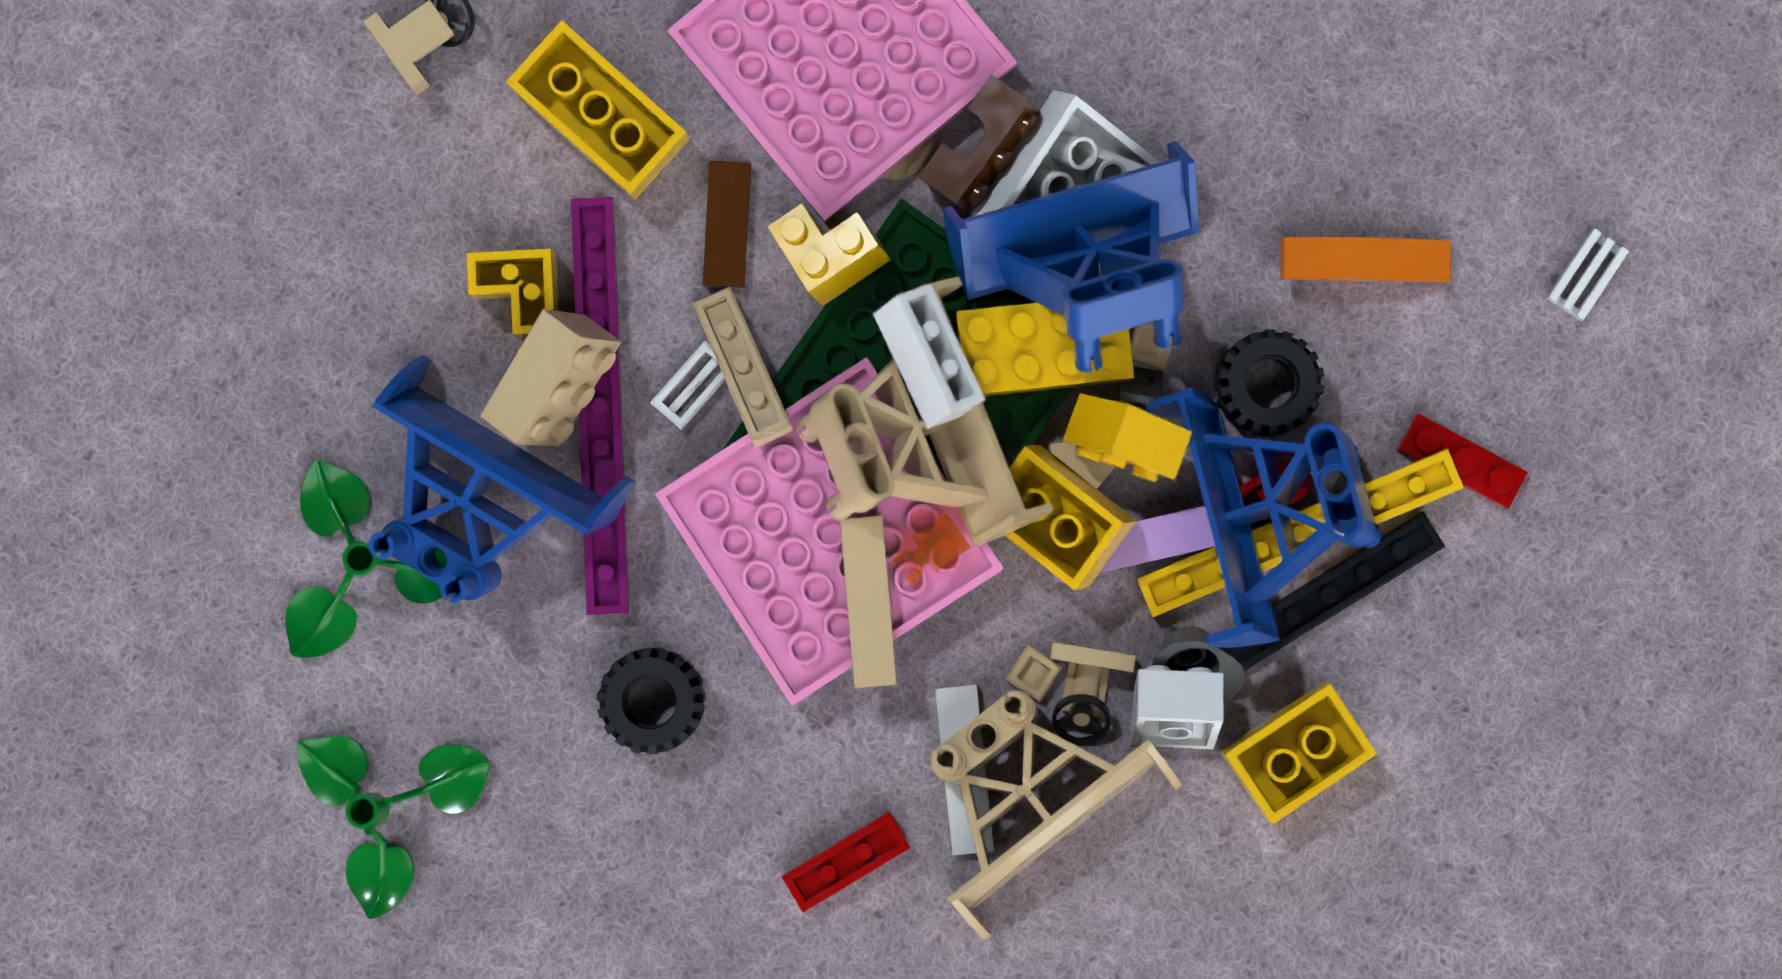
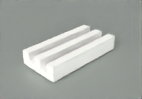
(1606, 245)
(687, 392)

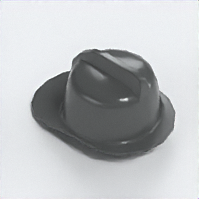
(1189, 649)

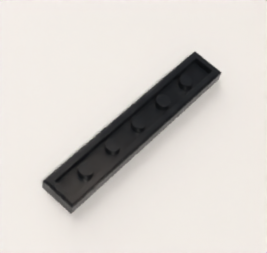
(1345, 585)

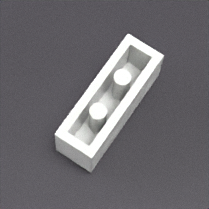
(929, 356)

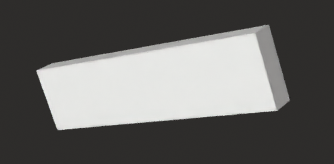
(956, 709)

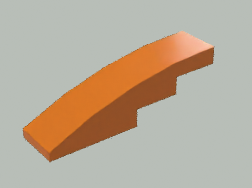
(1365, 259)

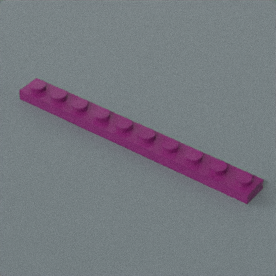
(602, 418)

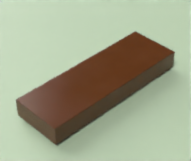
(727, 224)

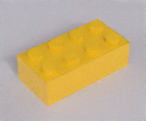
(598, 110)
(1031, 351)

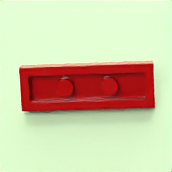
(1477, 467)
(846, 861)

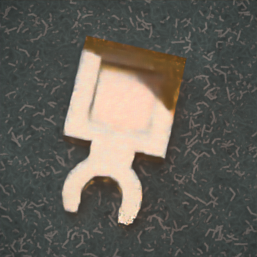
(937, 544)

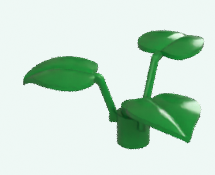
(314, 618)
(332, 771)

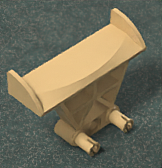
(965, 447)
(960, 758)

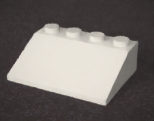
(1064, 151)

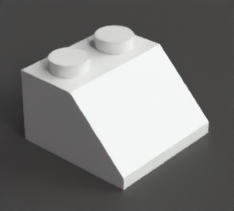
(1177, 707)

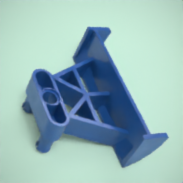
(1088, 252)
(1347, 516)
(472, 566)

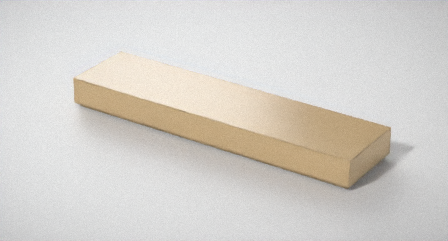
(742, 367)
(868, 602)

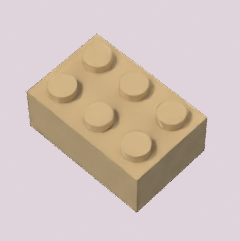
(551, 379)

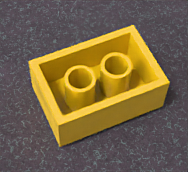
(1080, 531)
(1298, 752)

